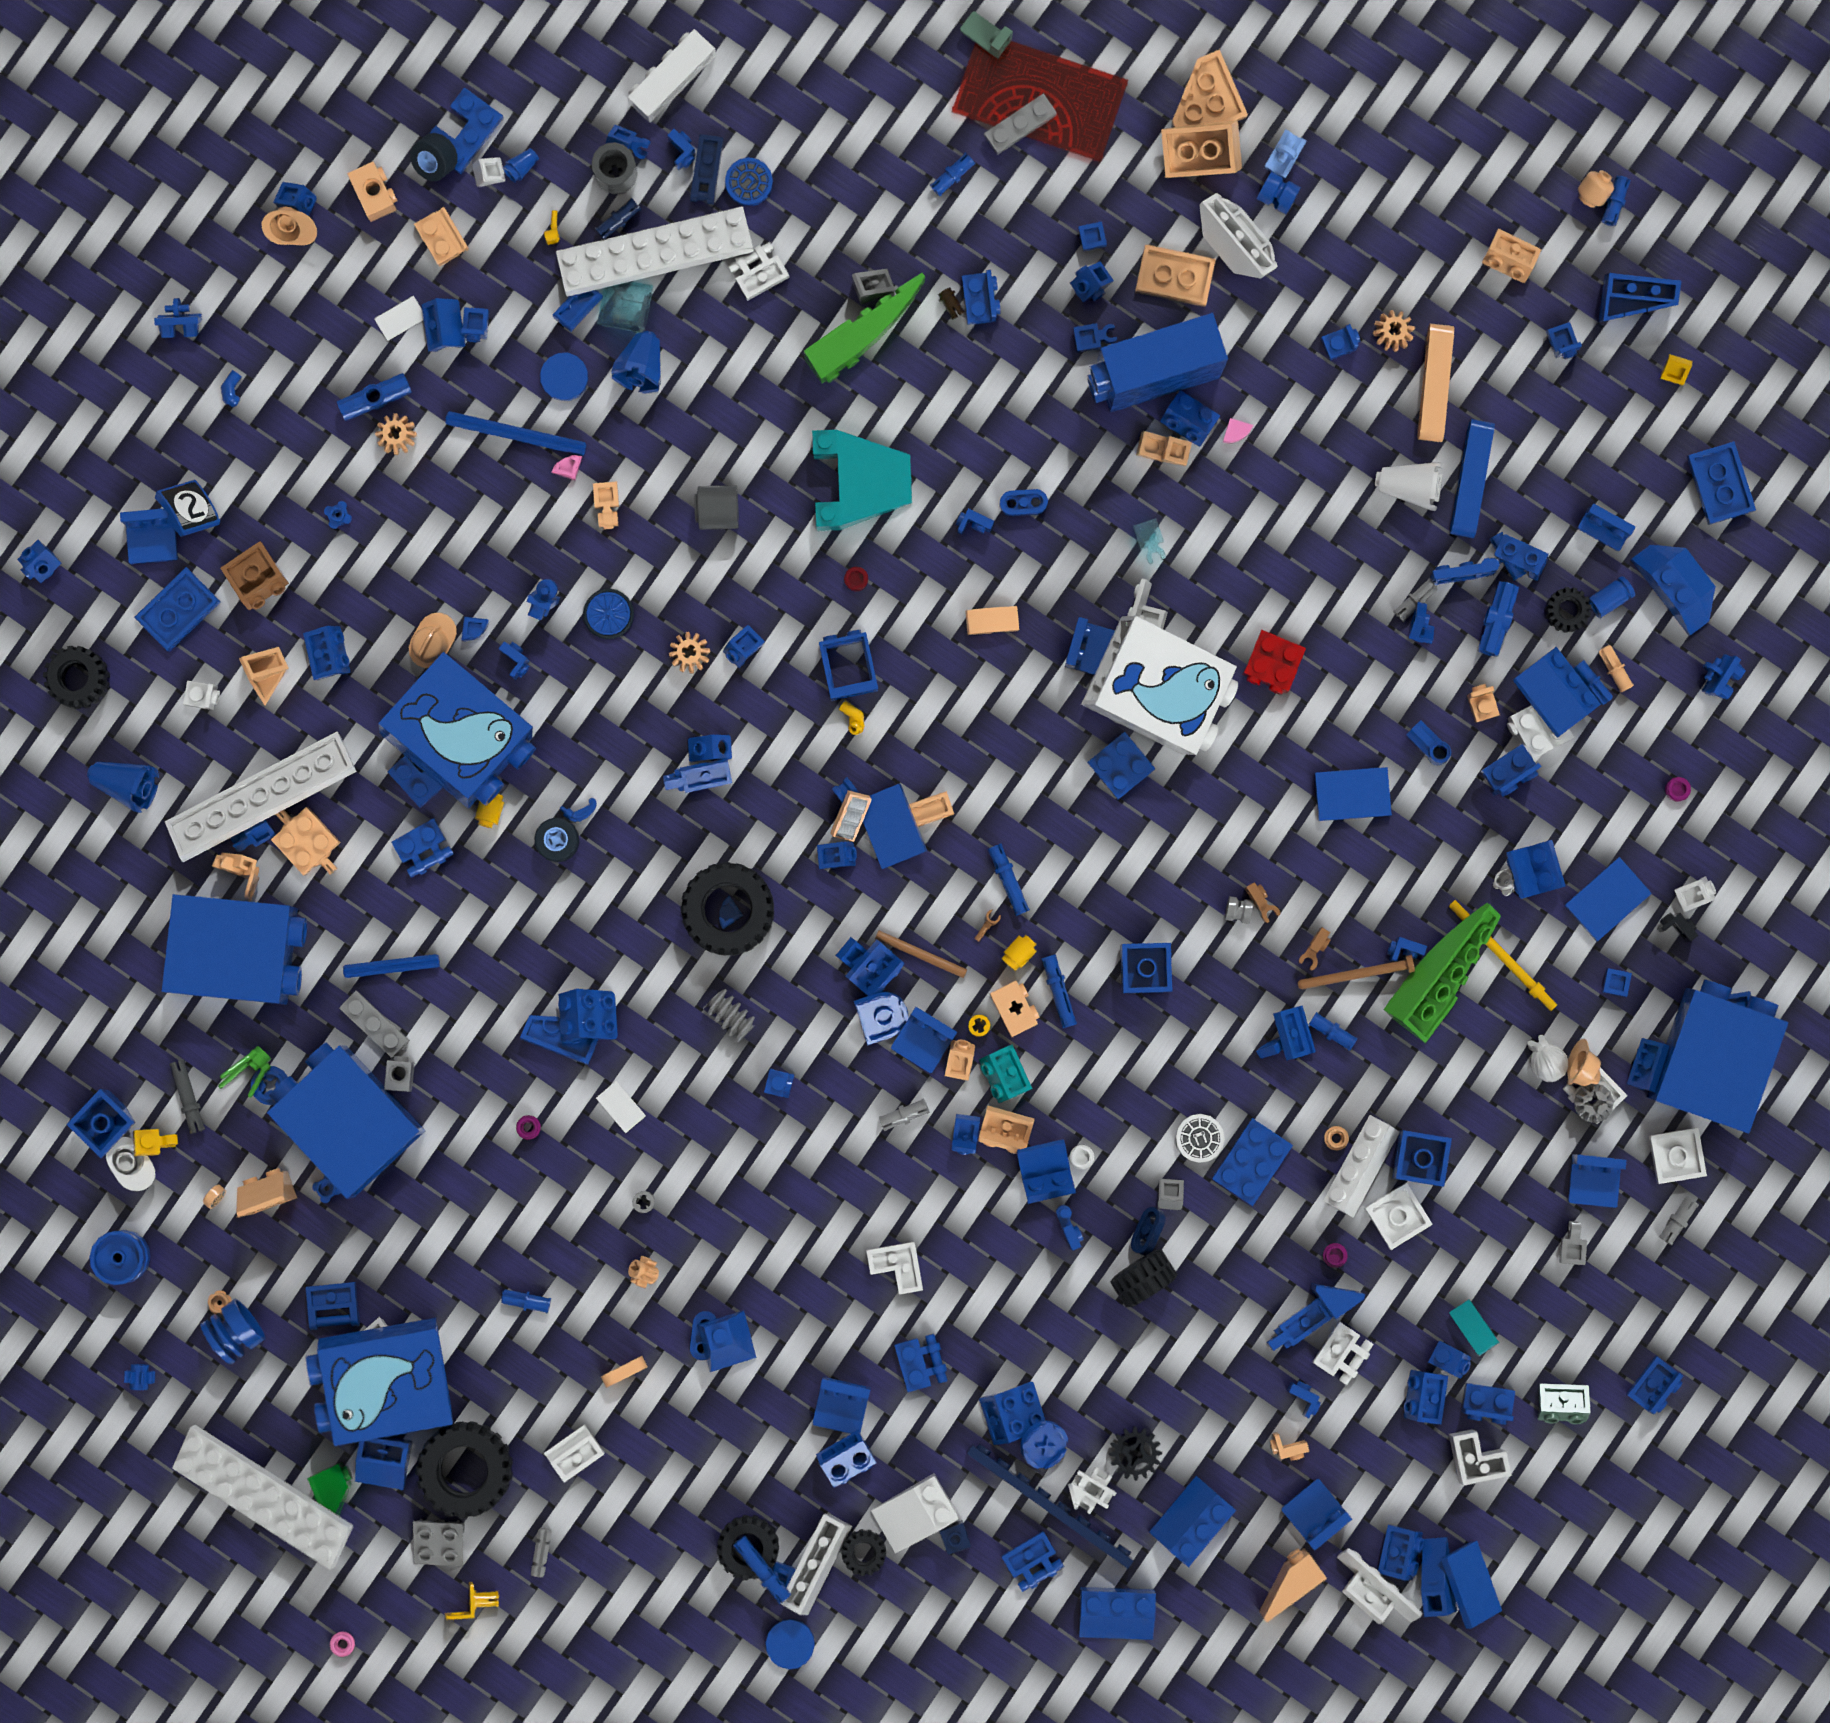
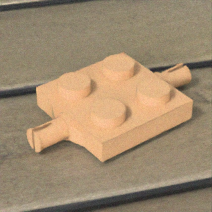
(306, 841)

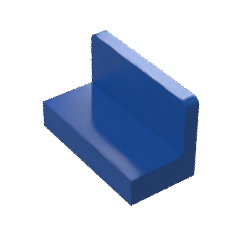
(442, 324)

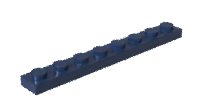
(1059, 1510)

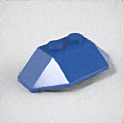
(1678, 583)

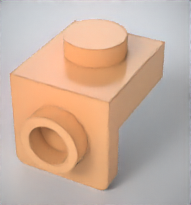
(1294, 1450)

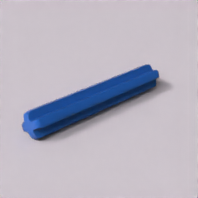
(391, 966)

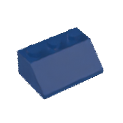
(1556, 692)
(1192, 1521)
(1117, 1613)

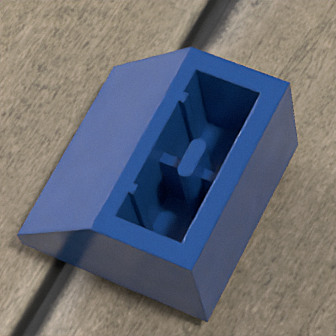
(383, 1462)

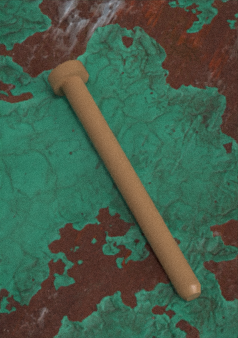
(1358, 973)

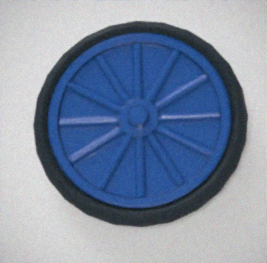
(608, 613)

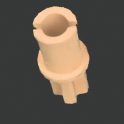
(1615, 668)

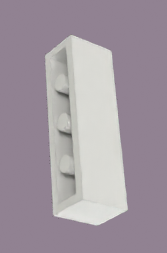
(671, 75)
(1361, 1166)
(816, 1564)

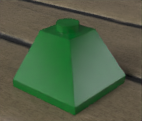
(331, 1486)

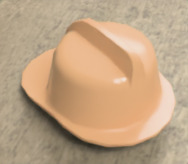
(289, 227)
(431, 639)
(1583, 1065)

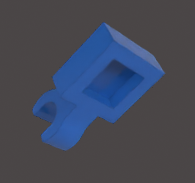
(628, 139)
(254, 835)

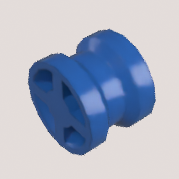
(841, 790)

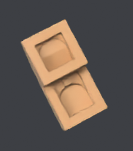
(1164, 448)
(992, 620)

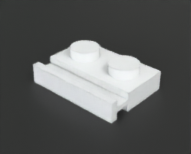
(574, 1453)

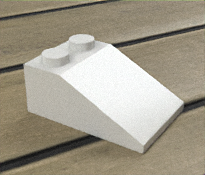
(915, 1513)

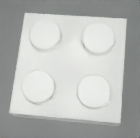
(1677, 1155)
(1398, 1216)

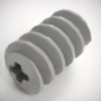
(730, 1015)

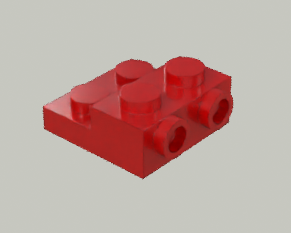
(1273, 662)

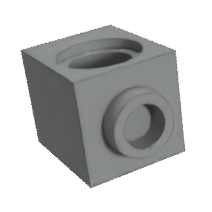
(391, 1082)

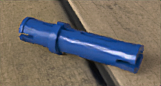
(1008, 879)
(1060, 995)
(762, 1570)

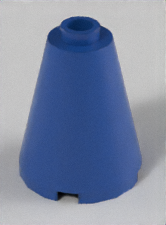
(126, 783)

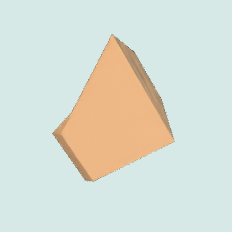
(264, 671)

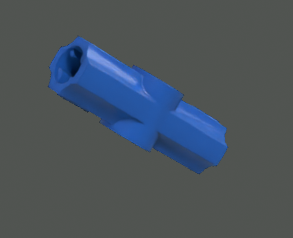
(359, 402)
(1498, 619)

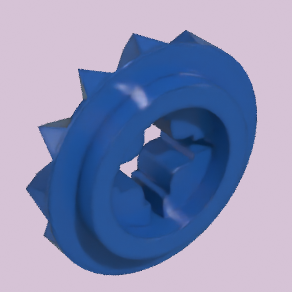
(270, 1075)

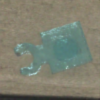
(1149, 536)

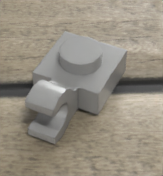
(1573, 1248)

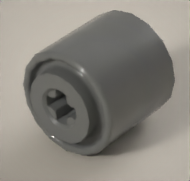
(612, 156)
(717, 507)

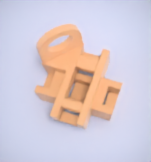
(240, 866)

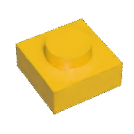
(1676, 369)

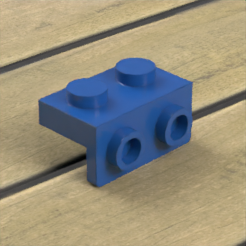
(1190, 418)
(875, 969)
(1655, 1386)

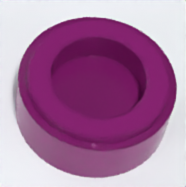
(1678, 789)

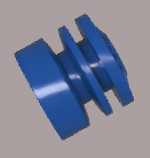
(228, 1334)

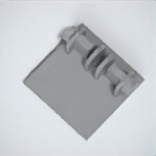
(438, 1542)

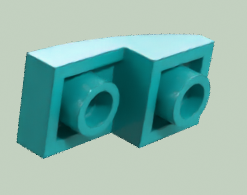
(1474, 1327)

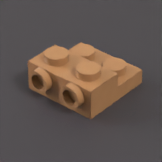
(255, 576)

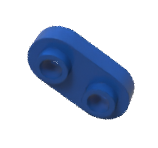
(1023, 502)
(695, 1336)

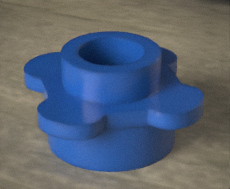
(344, 517)
(319, 1187)

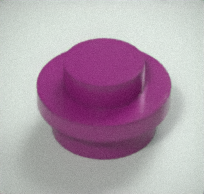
(1335, 1255)

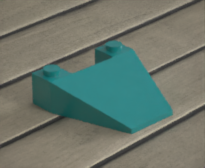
(870, 479)

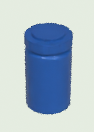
(1611, 597)

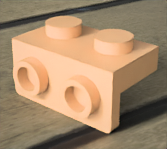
(1005, 1129)

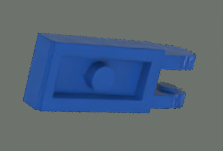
(1464, 572)

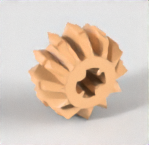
(1402, 336)
(387, 433)
(692, 660)

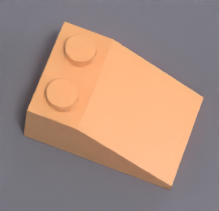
(1202, 149)
(264, 1193)
(1294, 1580)

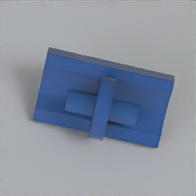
(167, 322)
(543, 599)
(1719, 675)

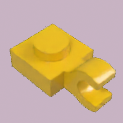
(149, 1142)

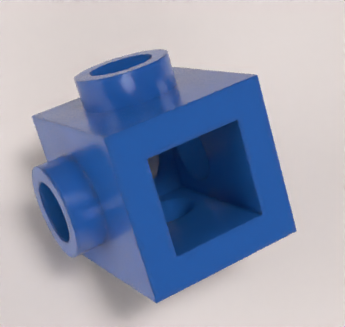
(1091, 282)
(38, 562)

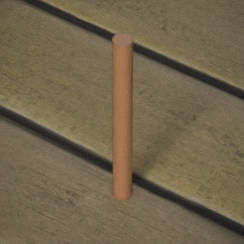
(921, 954)

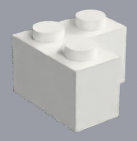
(1474, 1465)

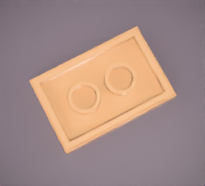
(1175, 275)

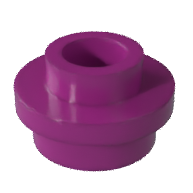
(520, 1127)

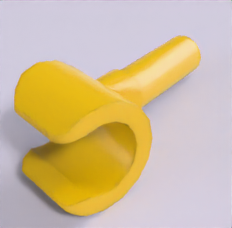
(552, 235)

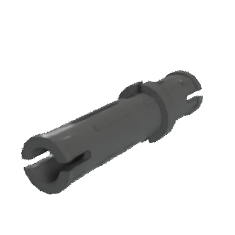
(187, 1097)

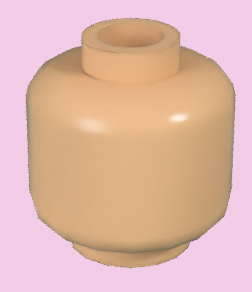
(1595, 188)

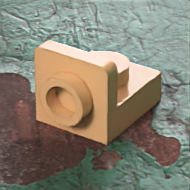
(1483, 703)
(960, 1059)

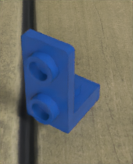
(1522, 556)

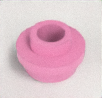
(336, 1649)

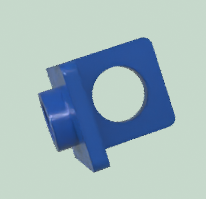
(706, 748)

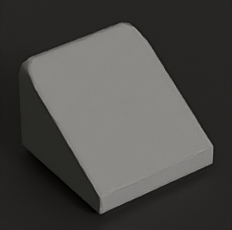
(1170, 1194)

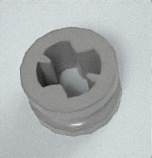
(649, 1196)

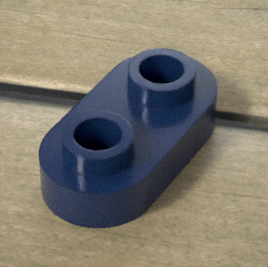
(1148, 1231)

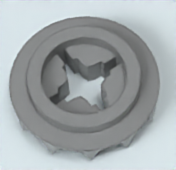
(1587, 1112)

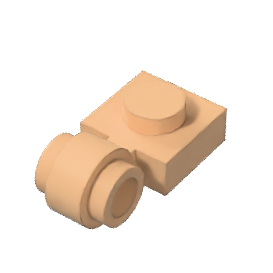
(606, 497)

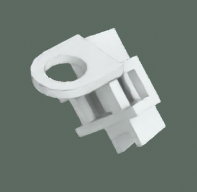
(1093, 1485)

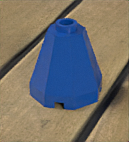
(639, 364)

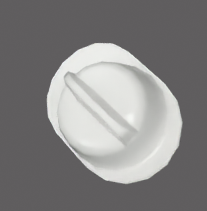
(131, 1171)

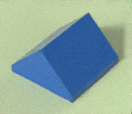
(1337, 1300)

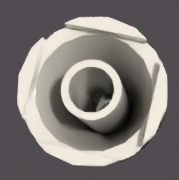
(1412, 483)

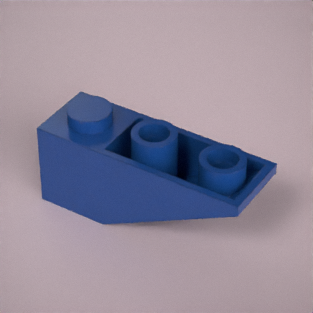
(1435, 1586)

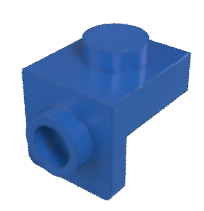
(682, 144)
(475, 324)
(1563, 341)
(514, 652)
(965, 1134)
(1450, 1360)
(1303, 1391)

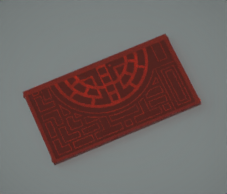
(1080, 95)

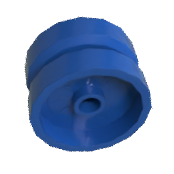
(106, 1262)

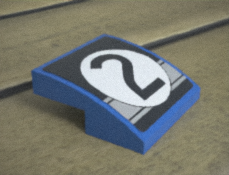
(188, 508)

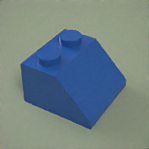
(102, 1122)

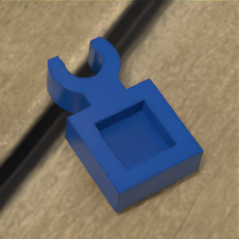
(1090, 338)

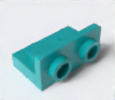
(1005, 1074)

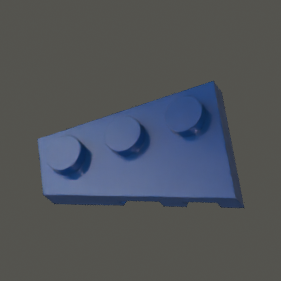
(546, 1033)

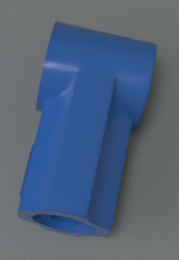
(1427, 741)

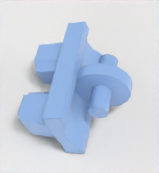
(1285, 154)

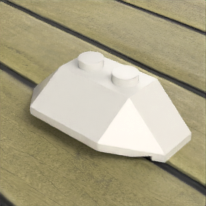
(1236, 238)

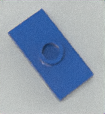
(576, 308)

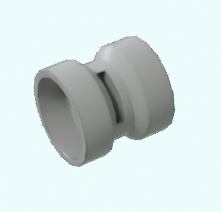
(1239, 910)

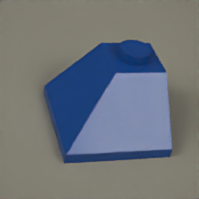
(726, 1341)

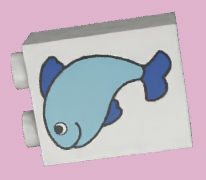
(1161, 686)

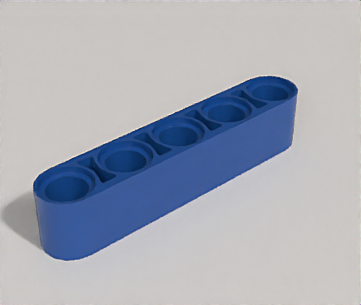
(1472, 478)

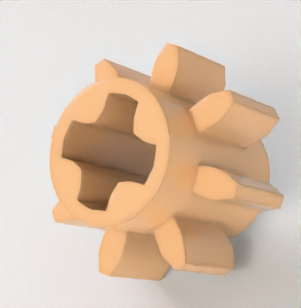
(643, 1272)

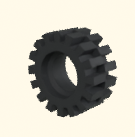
(1578, 599)
(853, 1541)

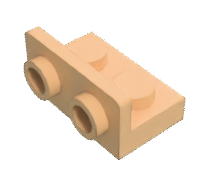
(1511, 256)

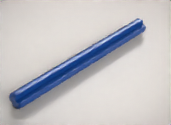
(515, 433)

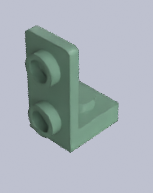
(986, 34)

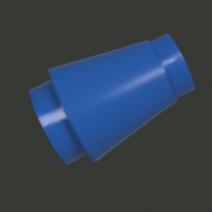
(519, 166)

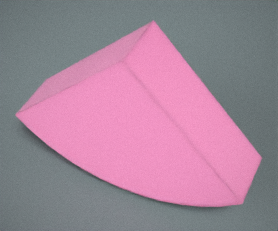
(1236, 431)
(568, 467)

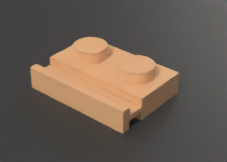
(441, 236)

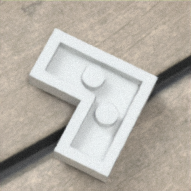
(901, 1259)

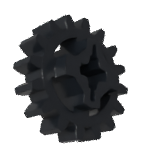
(1145, 1457)

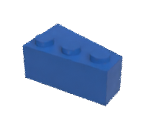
(1634, 295)

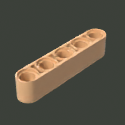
(1435, 382)

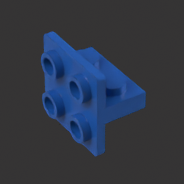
(1509, 770)

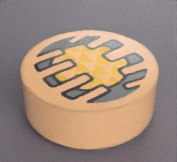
(214, 1196)

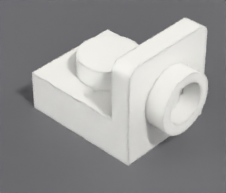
(201, 695)
(1695, 894)

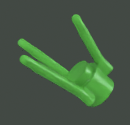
(256, 1060)

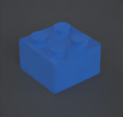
(1146, 968)
(1421, 1158)

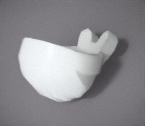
(1547, 1060)

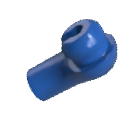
(228, 391)

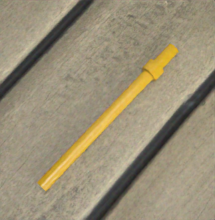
(1535, 989)

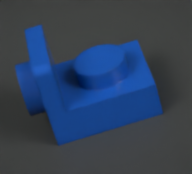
(295, 196)
(1341, 342)
(979, 522)
(1419, 627)
(743, 646)
(836, 855)
(1409, 947)

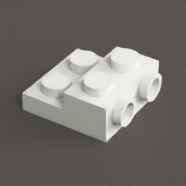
(1534, 732)

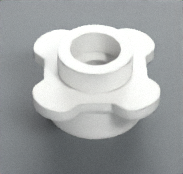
(1501, 879)

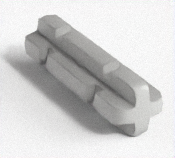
(541, 1552)

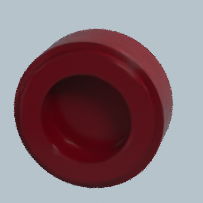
(856, 579)

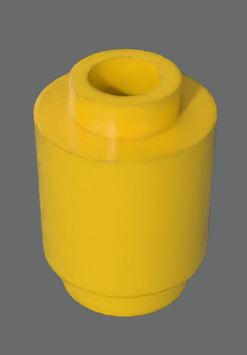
(490, 814)
(1019, 952)

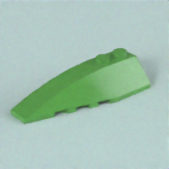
(851, 340)
(1431, 989)

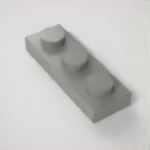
(1020, 124)
(374, 1024)

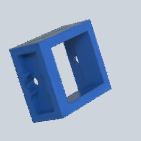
(855, 689)

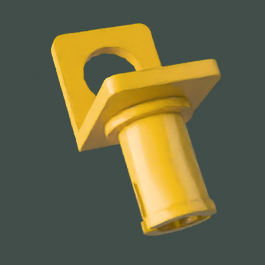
(475, 1601)

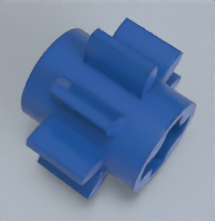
(139, 1377)

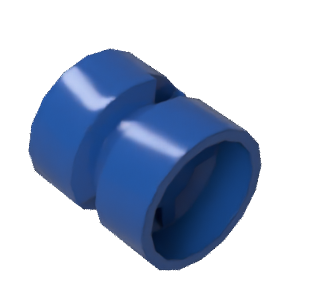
(1278, 193)

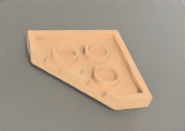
(1209, 94)

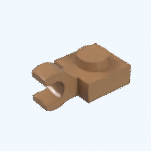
(1258, 896)
(1318, 943)

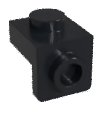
(1683, 926)

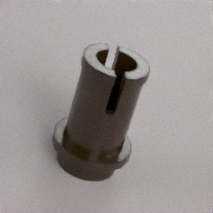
(950, 302)

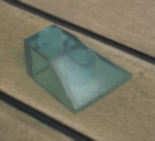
(625, 306)

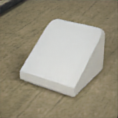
(488, 171)

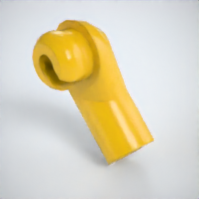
(856, 717)

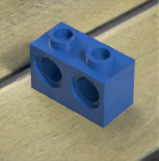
(843, 1454)

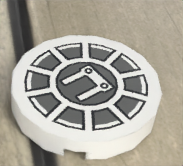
(1200, 1138)

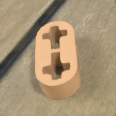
(624, 1371)

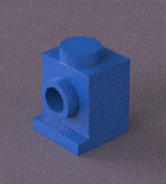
(779, 1083)

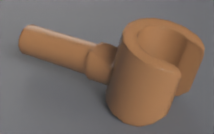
(988, 923)

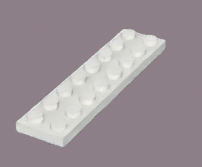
(654, 251)
(260, 796)
(262, 1497)

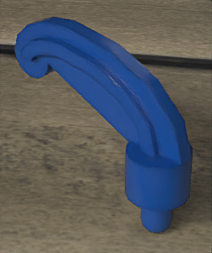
(580, 814)

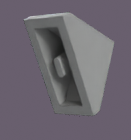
(872, 285)

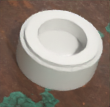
(1081, 1157)

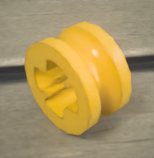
(986, 1028)

